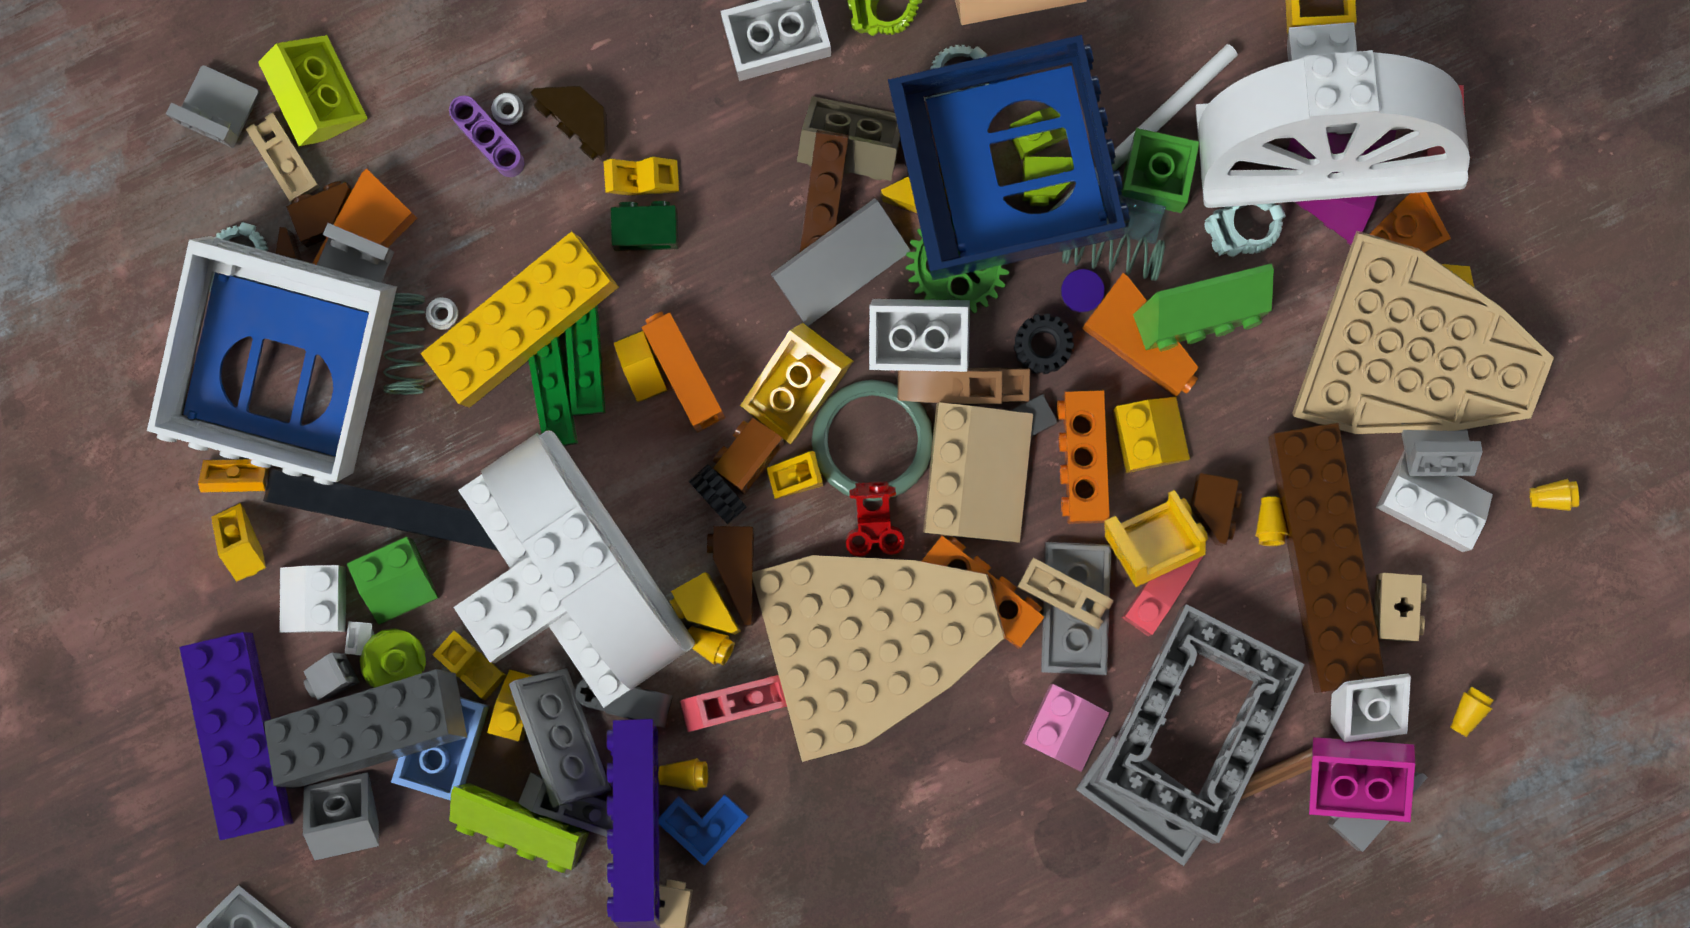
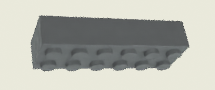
(365, 729)

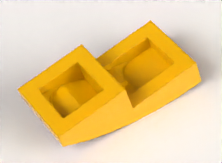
(469, 665)

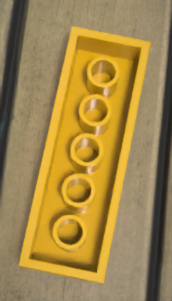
(519, 320)

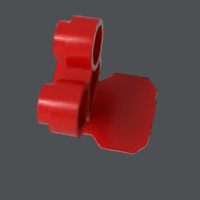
(874, 524)

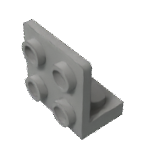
(215, 106)
(354, 254)
(1441, 453)

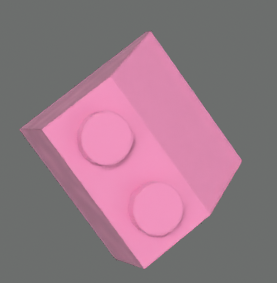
(1066, 727)

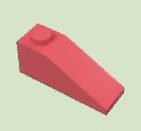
(1157, 598)
(733, 703)

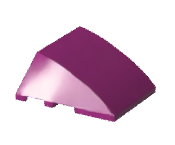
(1341, 214)

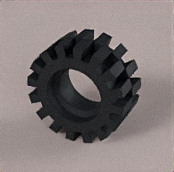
(1050, 325)
(717, 494)

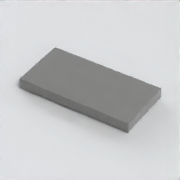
(840, 262)
(1067, 642)
(559, 737)
(1161, 833)

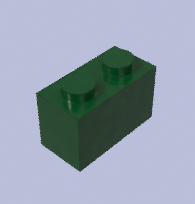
(644, 226)

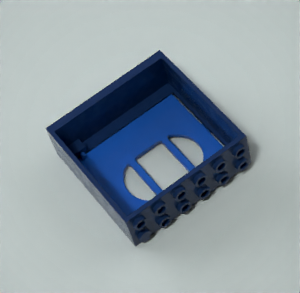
(984, 224)

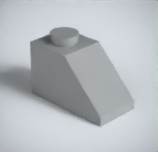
(329, 676)

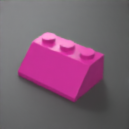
(1362, 779)

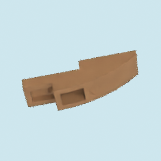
(968, 387)

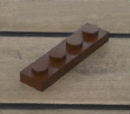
(824, 186)

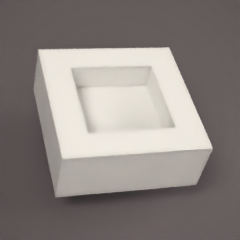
(357, 636)

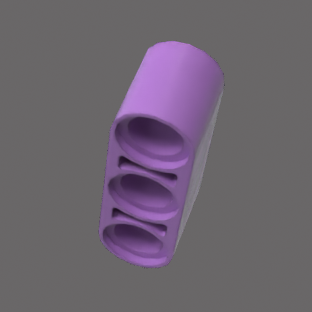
(479, 123)

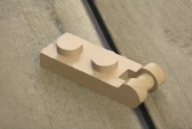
(282, 158)
(1064, 593)

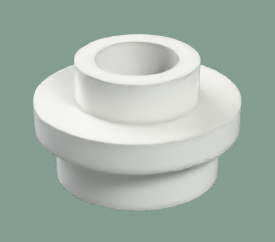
(503, 100)
(433, 308)

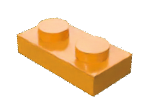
(232, 476)

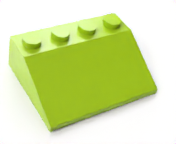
(516, 826)

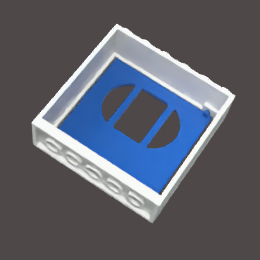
(240, 308)

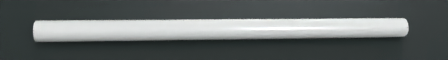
(1173, 104)

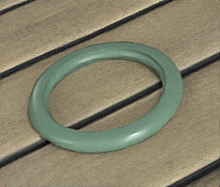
(862, 389)

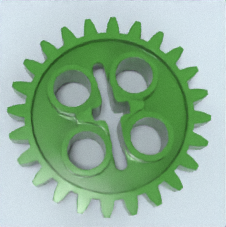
(941, 289)

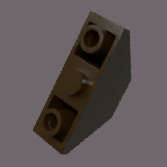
(577, 116)

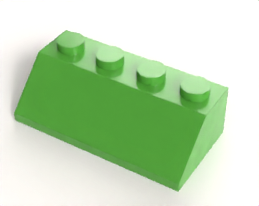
(1206, 308)

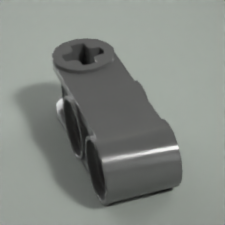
(632, 705)

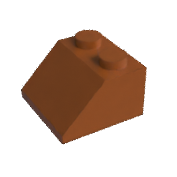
(747, 455)

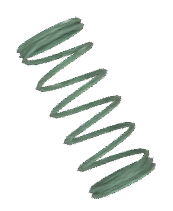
(1156, 257)
(406, 386)

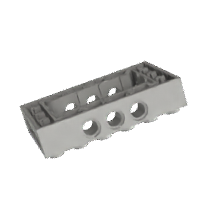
(1273, 682)

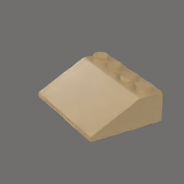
(978, 472)

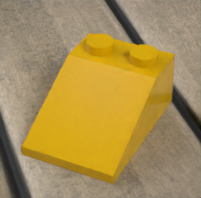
(796, 382)

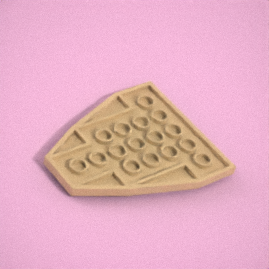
(1417, 350)
(870, 641)

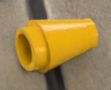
(1555, 495)
(1271, 523)
(712, 645)
(1471, 711)
(685, 774)

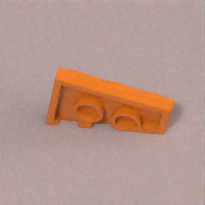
(1414, 224)

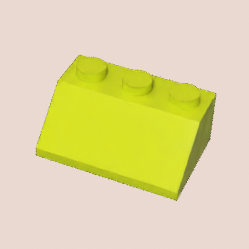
(312, 89)

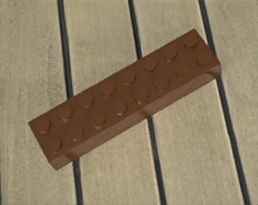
(1326, 556)

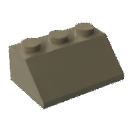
(871, 133)

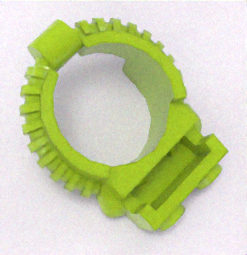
(866, 19)

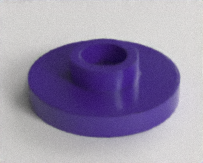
(1082, 290)

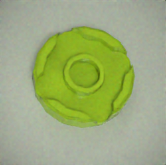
(391, 657)

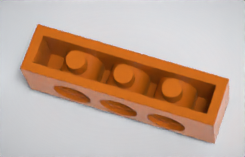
(1092, 408)
(1027, 616)

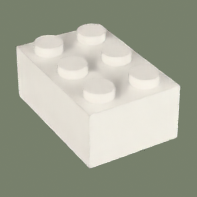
(775, 35)
(919, 335)

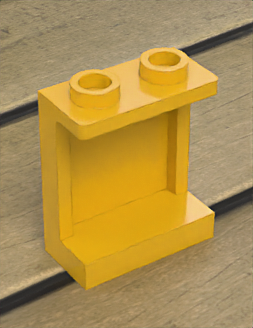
(1157, 540)

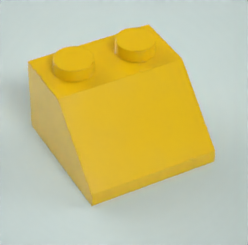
(1150, 434)
(702, 604)

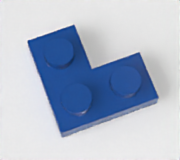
(702, 835)

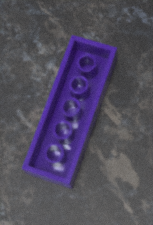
(229, 722)
(635, 824)

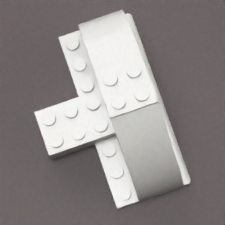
(1325, 91)
(566, 573)

